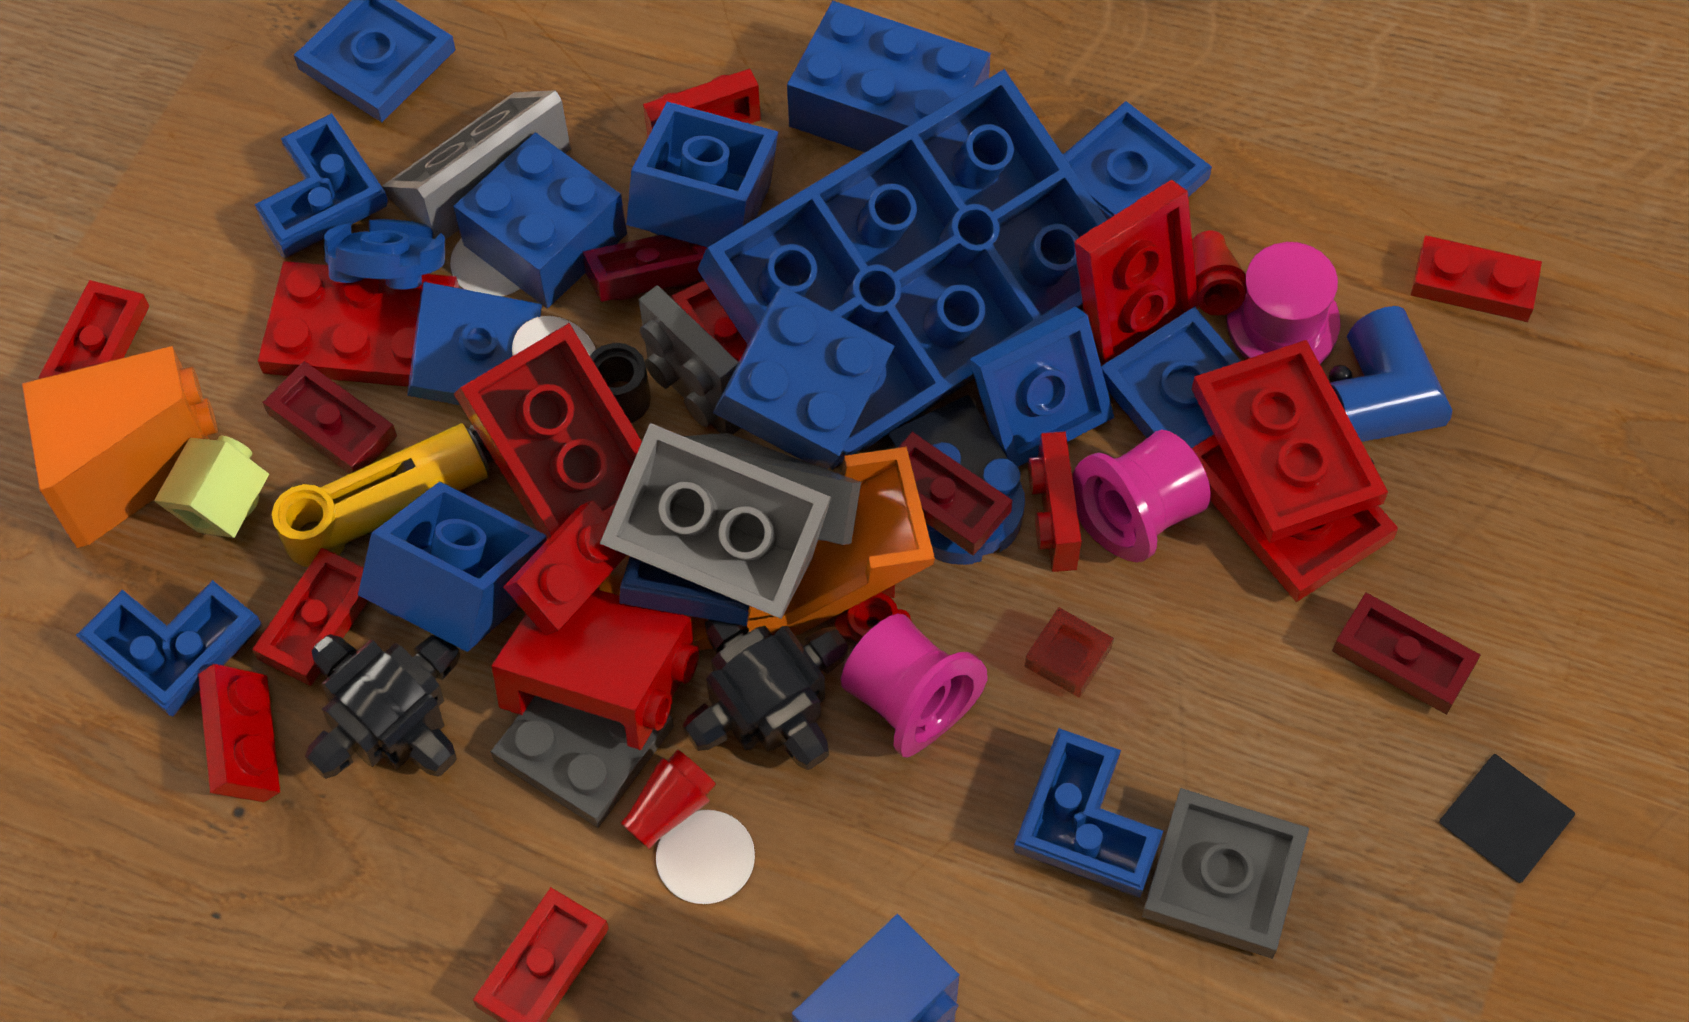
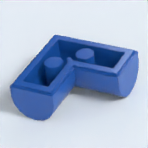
(334, 189)
(1398, 381)
(167, 659)
(1071, 829)

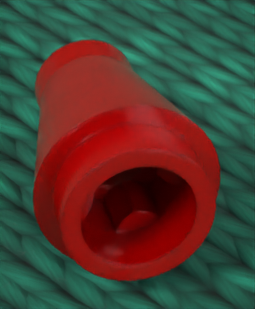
(1218, 275)
(668, 798)

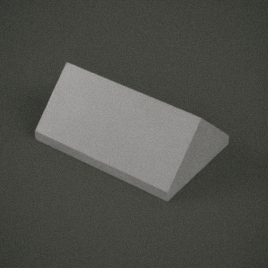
(456, 166)
(717, 521)

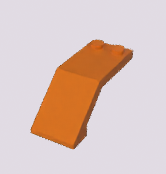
(885, 549)

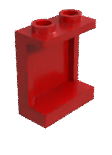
(601, 661)

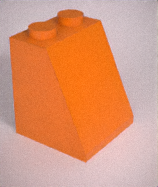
(112, 436)

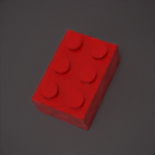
(553, 429)

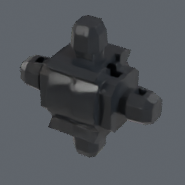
(767, 690)
(383, 705)

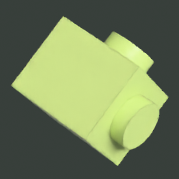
(213, 486)

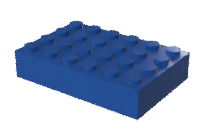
(925, 242)

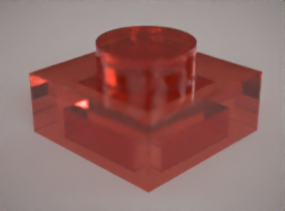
(1068, 652)

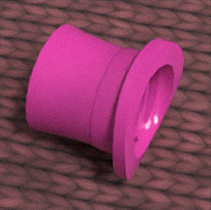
(1287, 302)
(1139, 494)
(912, 682)

